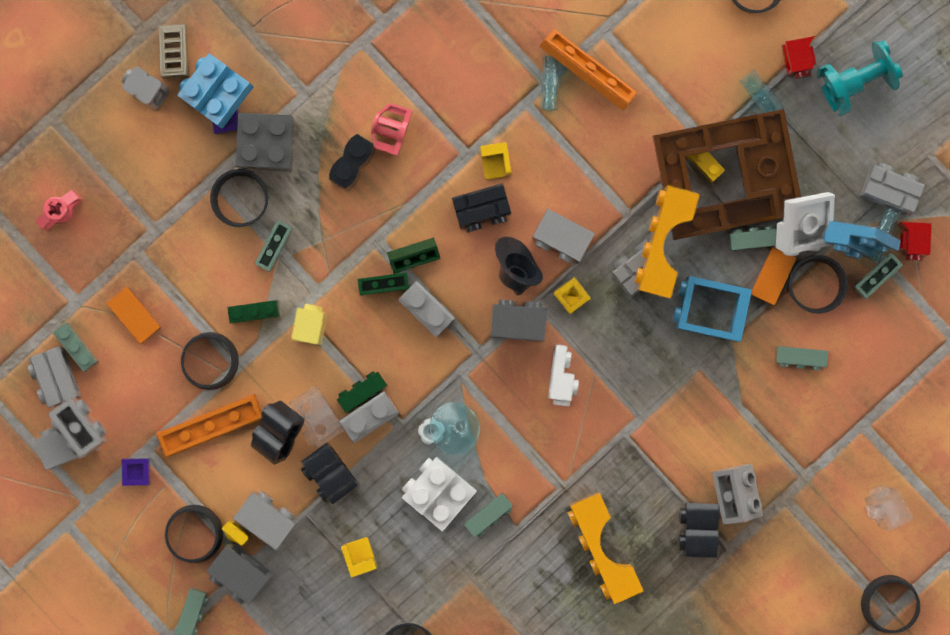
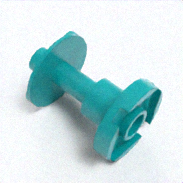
(843, 85)

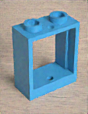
(739, 312)

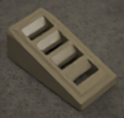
(170, 73)

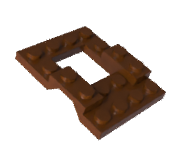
(764, 165)

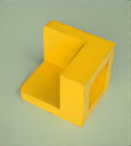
(495, 160)
(359, 556)

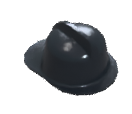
(518, 266)

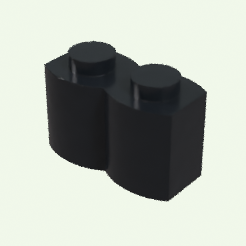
(355, 157)
(277, 432)
(329, 473)
(700, 529)

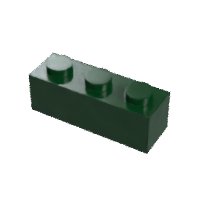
(413, 255)
(383, 284)
(253, 311)
(361, 391)

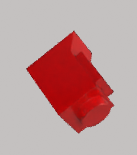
(799, 57)
(915, 240)

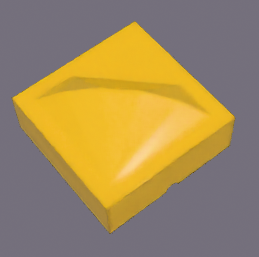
(572, 295)
(235, 533)

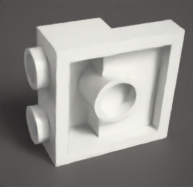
(805, 223)
(562, 384)
(438, 493)

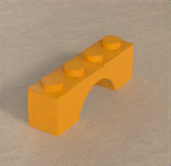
(675, 207)
(618, 579)

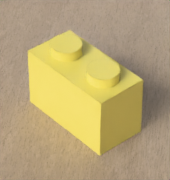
(309, 324)

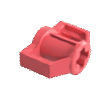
(396, 135)
(59, 211)

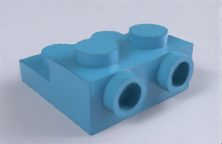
(214, 90)
(858, 240)

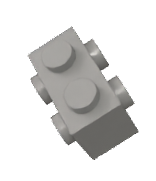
(77, 426)
(737, 494)

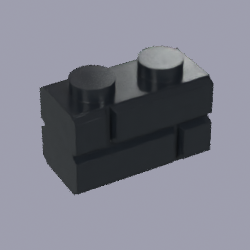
(482, 207)

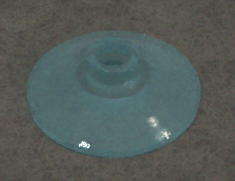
(444, 430)

